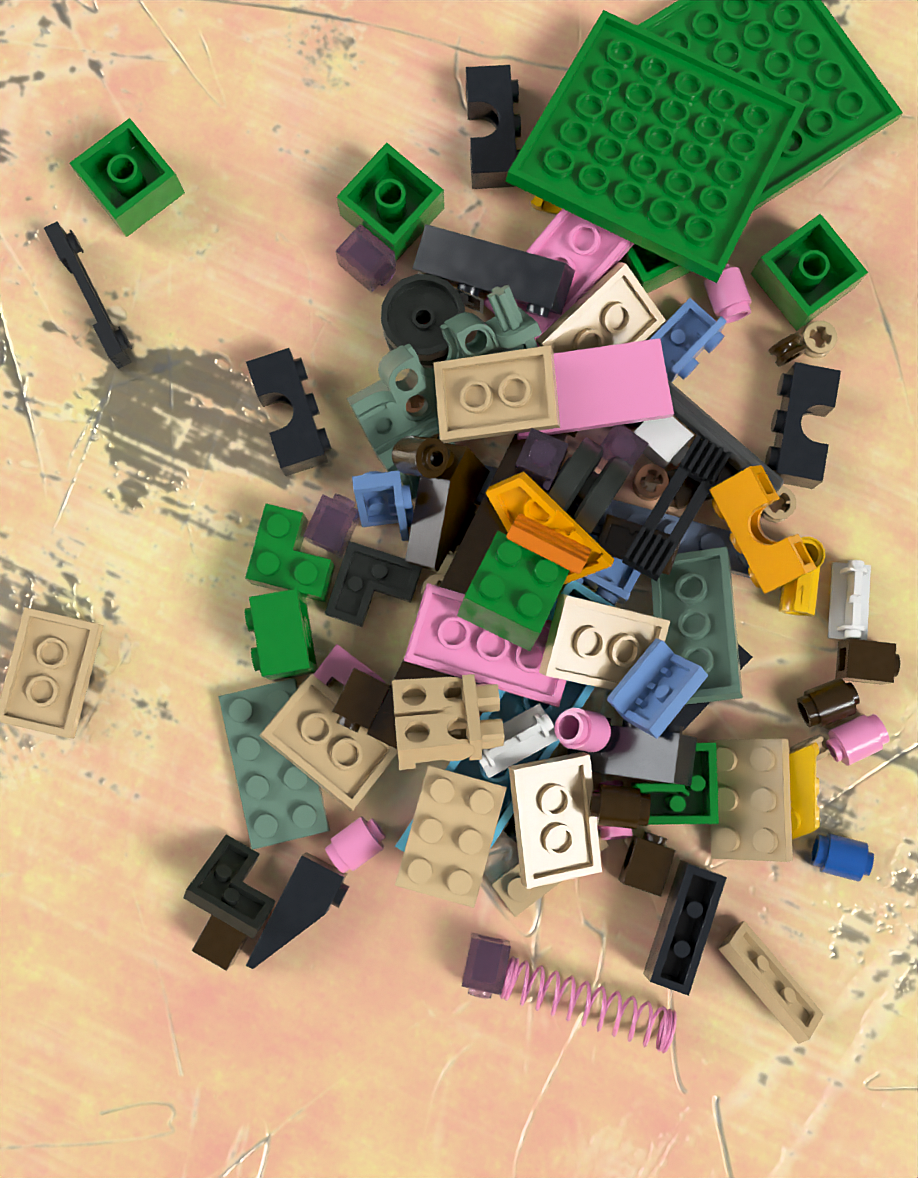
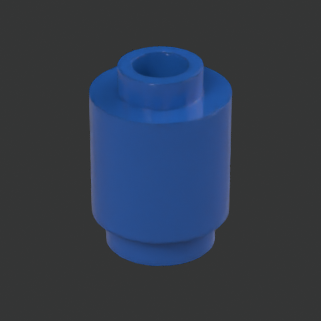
(842, 856)

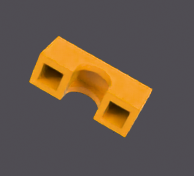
(741, 503)

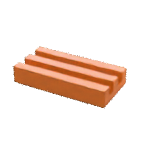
(548, 543)

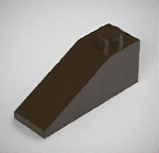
(443, 507)

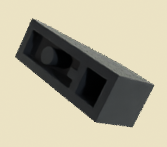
(305, 900)

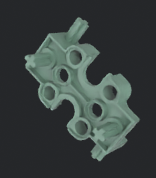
(383, 404)

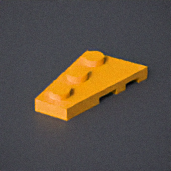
(524, 496)

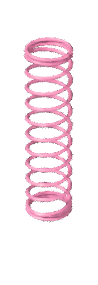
(666, 1028)

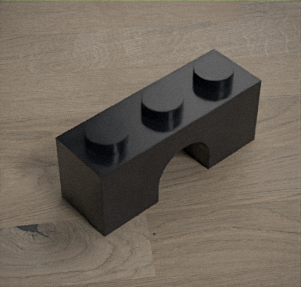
(491, 98)
(279, 380)
(804, 392)

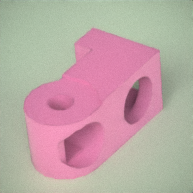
(340, 665)

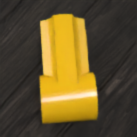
(800, 595)

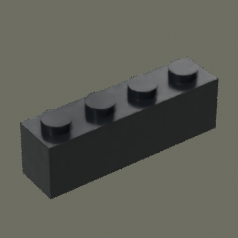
(484, 265)

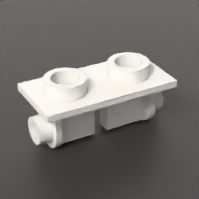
(849, 600)
(522, 738)

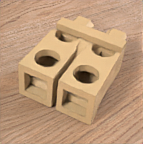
(443, 721)

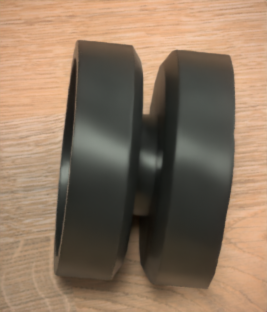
(415, 302)
(583, 486)

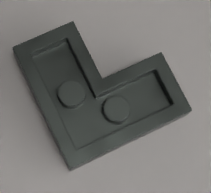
(362, 574)
(222, 892)

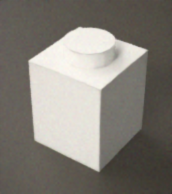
(666, 440)

